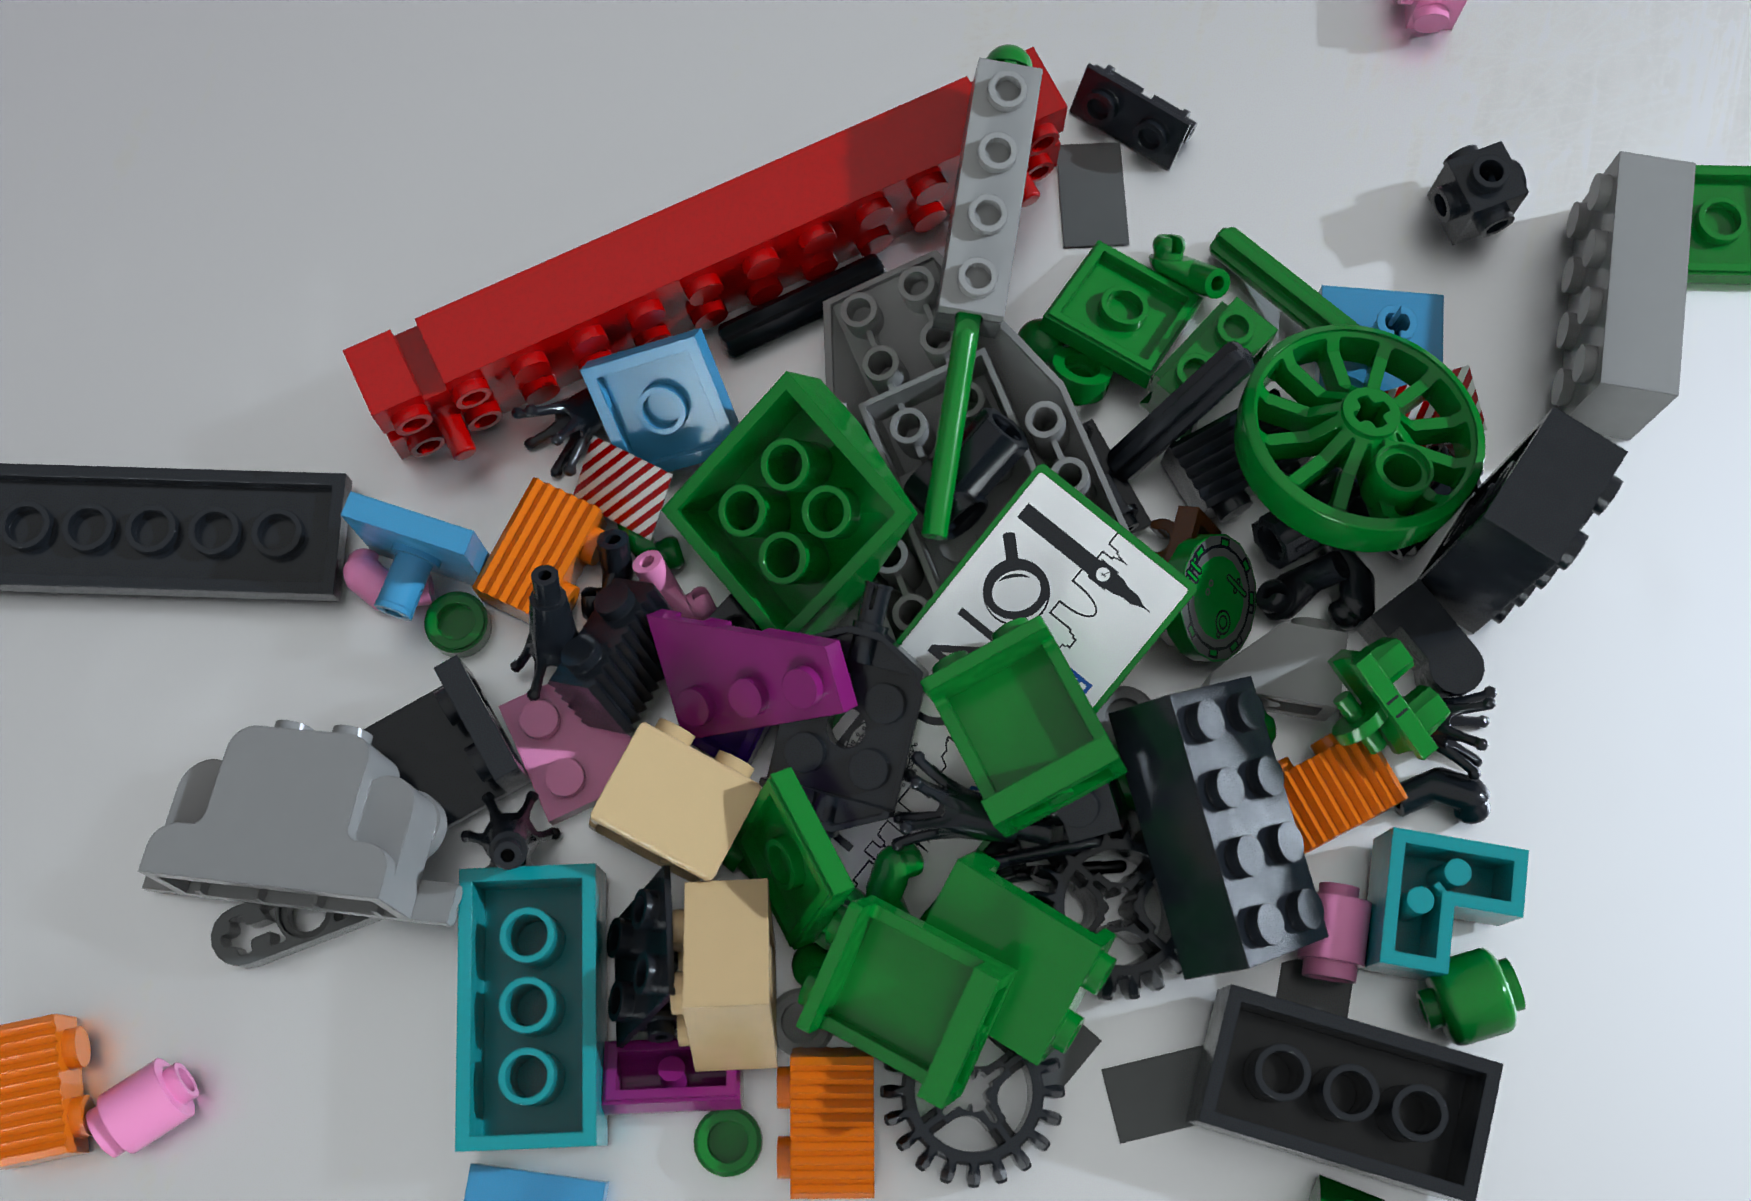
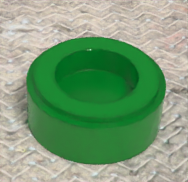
(458, 624)
(728, 1142)

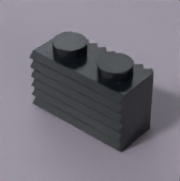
(1208, 469)
(613, 660)

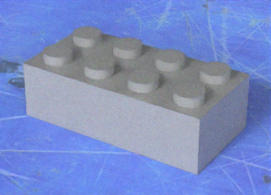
(1626, 295)

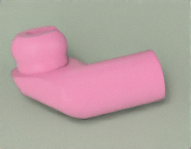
(653, 569)

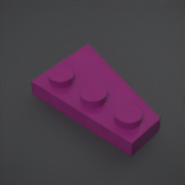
(745, 677)

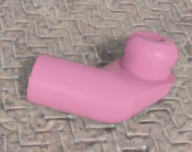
(366, 577)

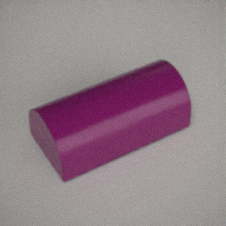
(663, 1080)

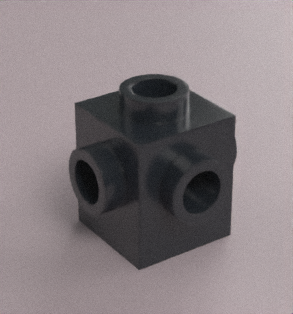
(1478, 192)

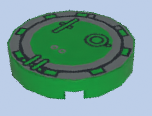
(1224, 607)

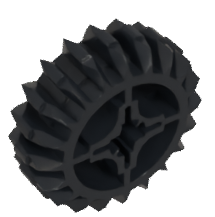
(1138, 927)
(1007, 1140)

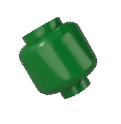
(1474, 999)

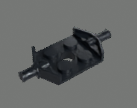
(865, 780)

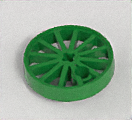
(1361, 435)

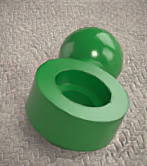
(1083, 377)

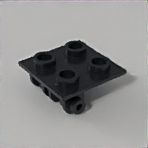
(644, 964)

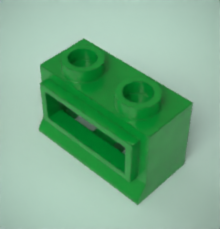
(1223, 325)

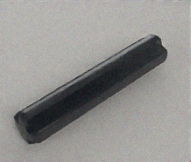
(794, 307)
(1181, 410)

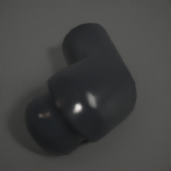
(615, 563)
(1292, 590)
(1356, 592)
(1449, 788)

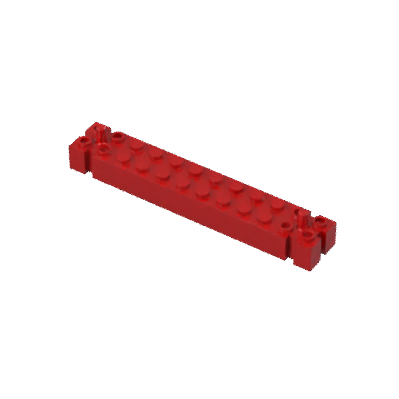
(678, 270)

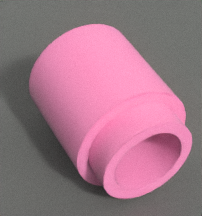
(1348, 925)
(142, 1107)

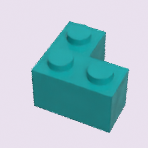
(1426, 883)

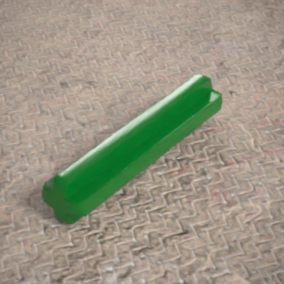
(1275, 281)

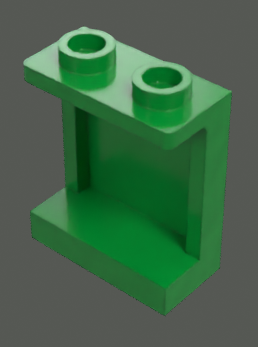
(1022, 725)
(1050, 952)
(905, 995)

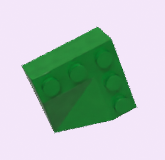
(794, 509)

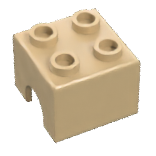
(675, 801)

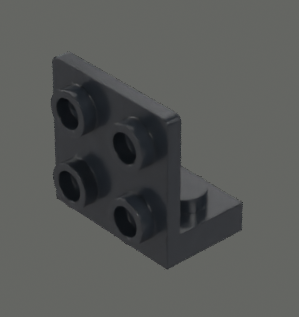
(451, 745)

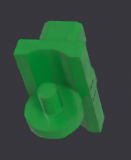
(1374, 707)

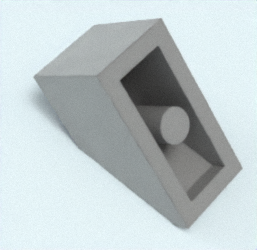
(1291, 668)

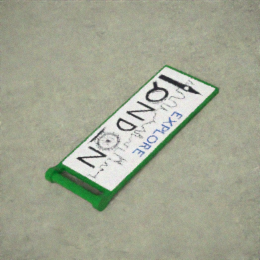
(1039, 557)

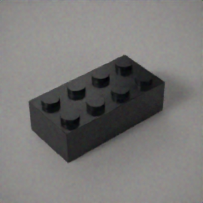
(1524, 521)
(1218, 828)
(1345, 1093)

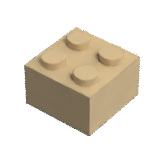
(726, 975)

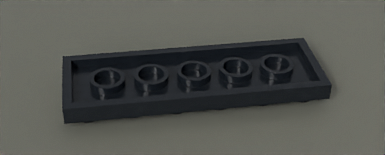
(172, 532)

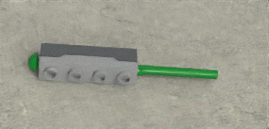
(980, 247)

